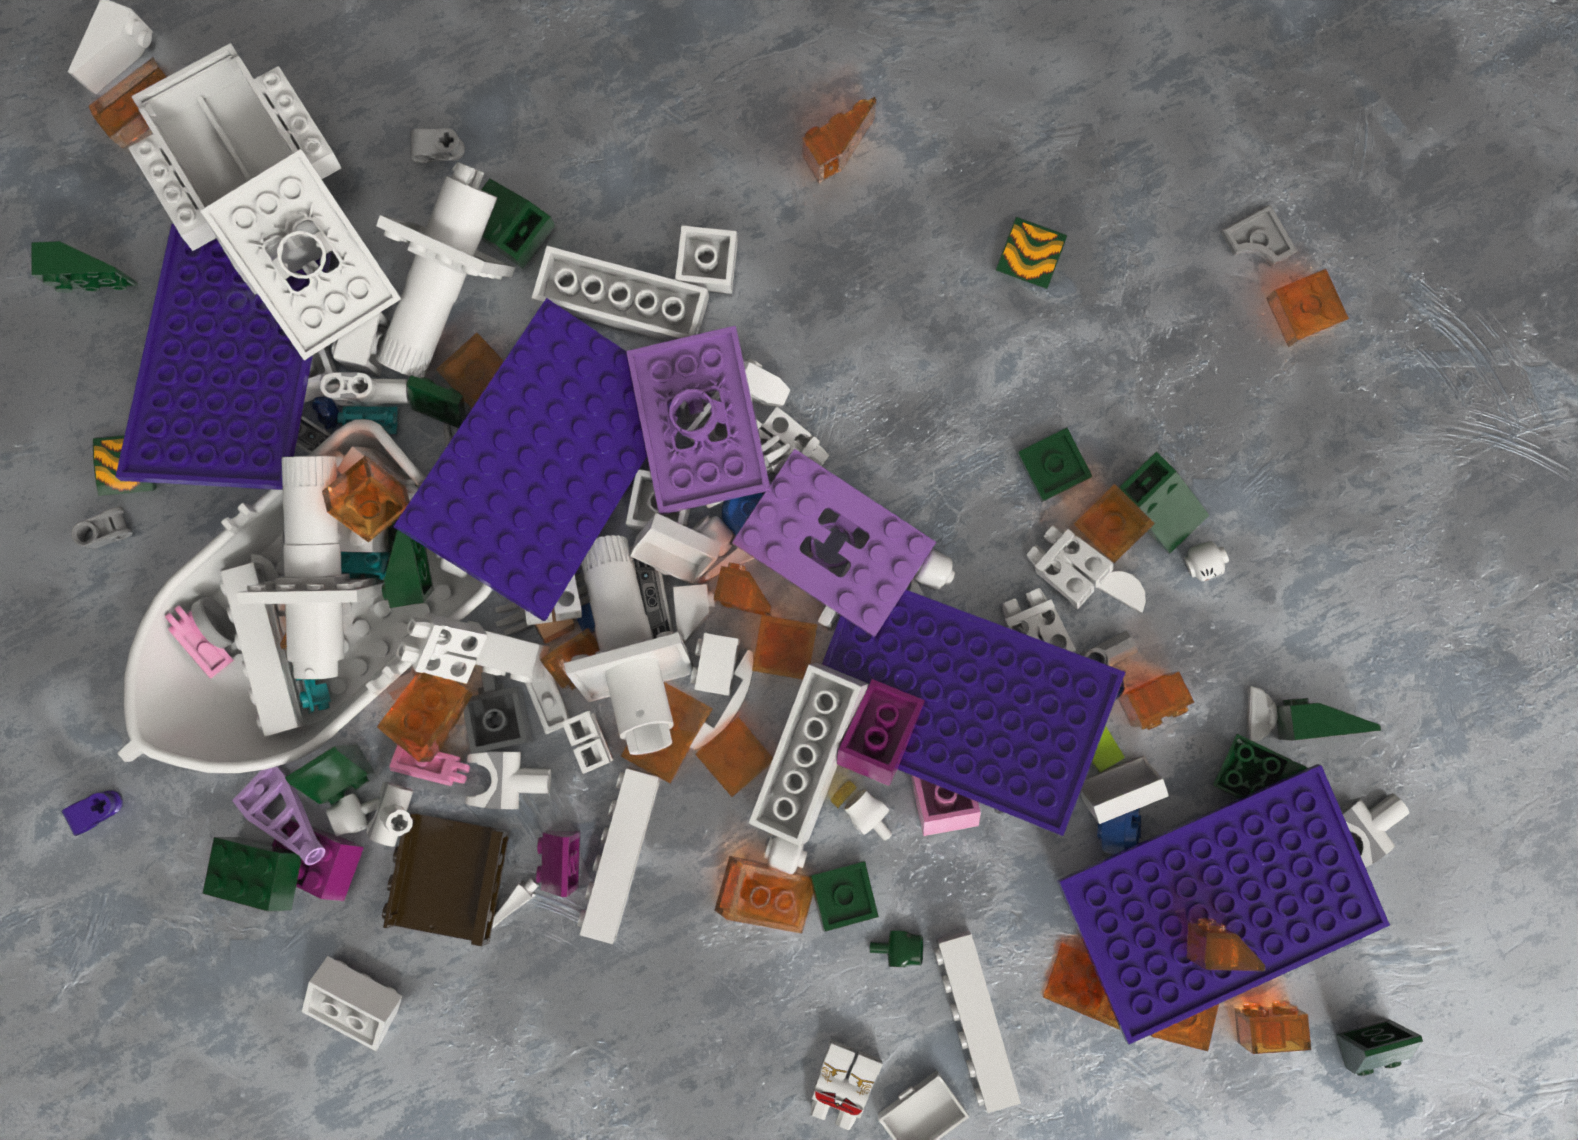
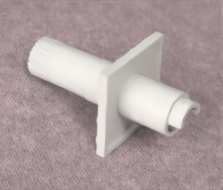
(442, 259)
(312, 572)
(630, 661)

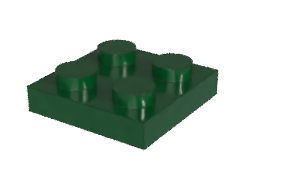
(435, 401)
(1054, 464)
(843, 896)

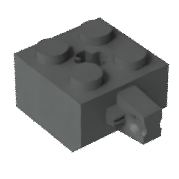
(481, 710)

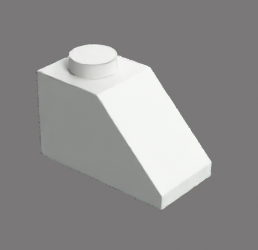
(692, 608)

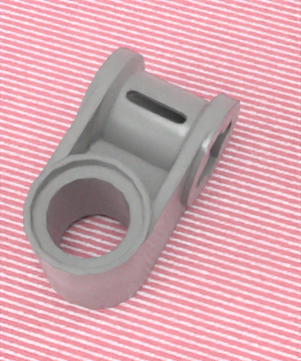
(431, 145)
(106, 527)

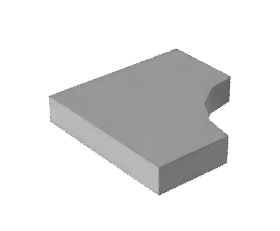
(1260, 235)

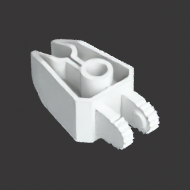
(764, 386)

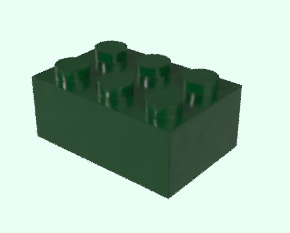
(252, 873)

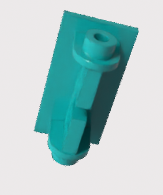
(385, 416)
(367, 563)
(314, 695)

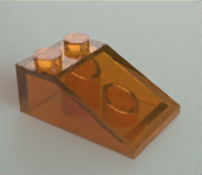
(425, 715)
(688, 718)
(764, 896)

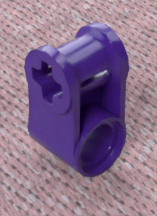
(90, 811)

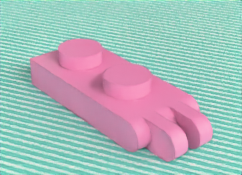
(206, 655)
(440, 770)

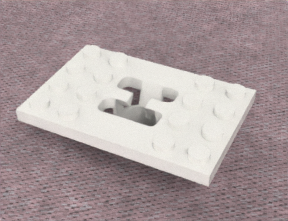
(271, 209)

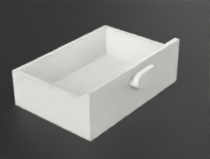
(675, 549)
(1122, 789)
(923, 1111)

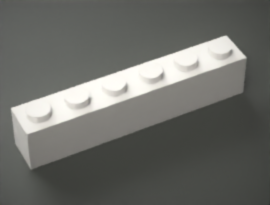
(264, 660)
(620, 855)
(978, 1022)

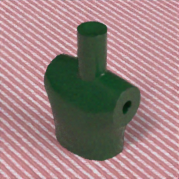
(902, 949)

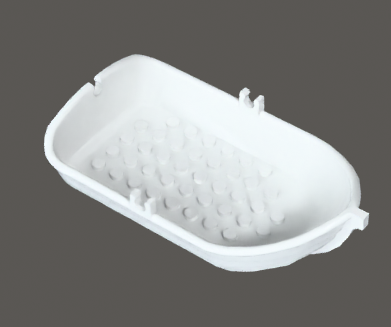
(212, 723)

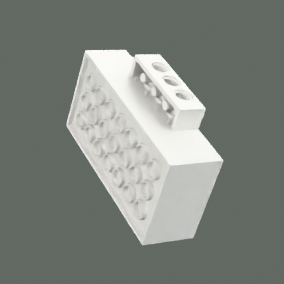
(218, 132)

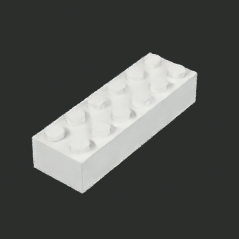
(620, 296)
(807, 754)

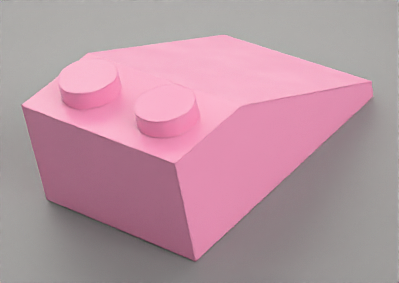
(943, 809)

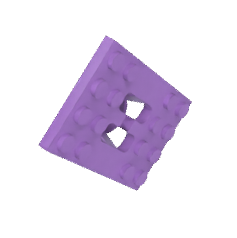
(686, 372)
(876, 572)

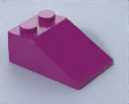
(879, 732)
(559, 862)

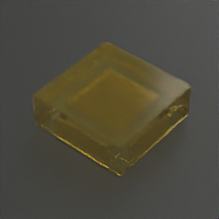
(843, 793)

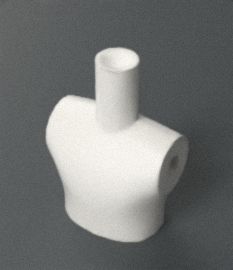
(350, 814)
(867, 814)

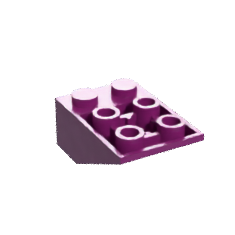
(334, 872)

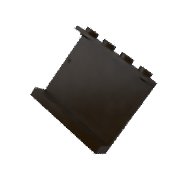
(447, 878)

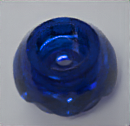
(326, 411)

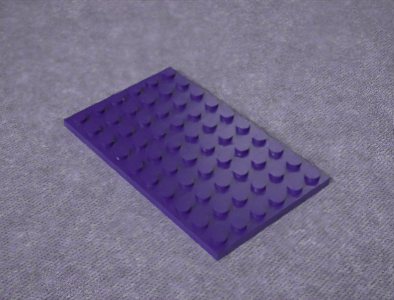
(214, 380)
(535, 464)
(1000, 708)
(1264, 866)

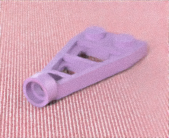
(260, 794)

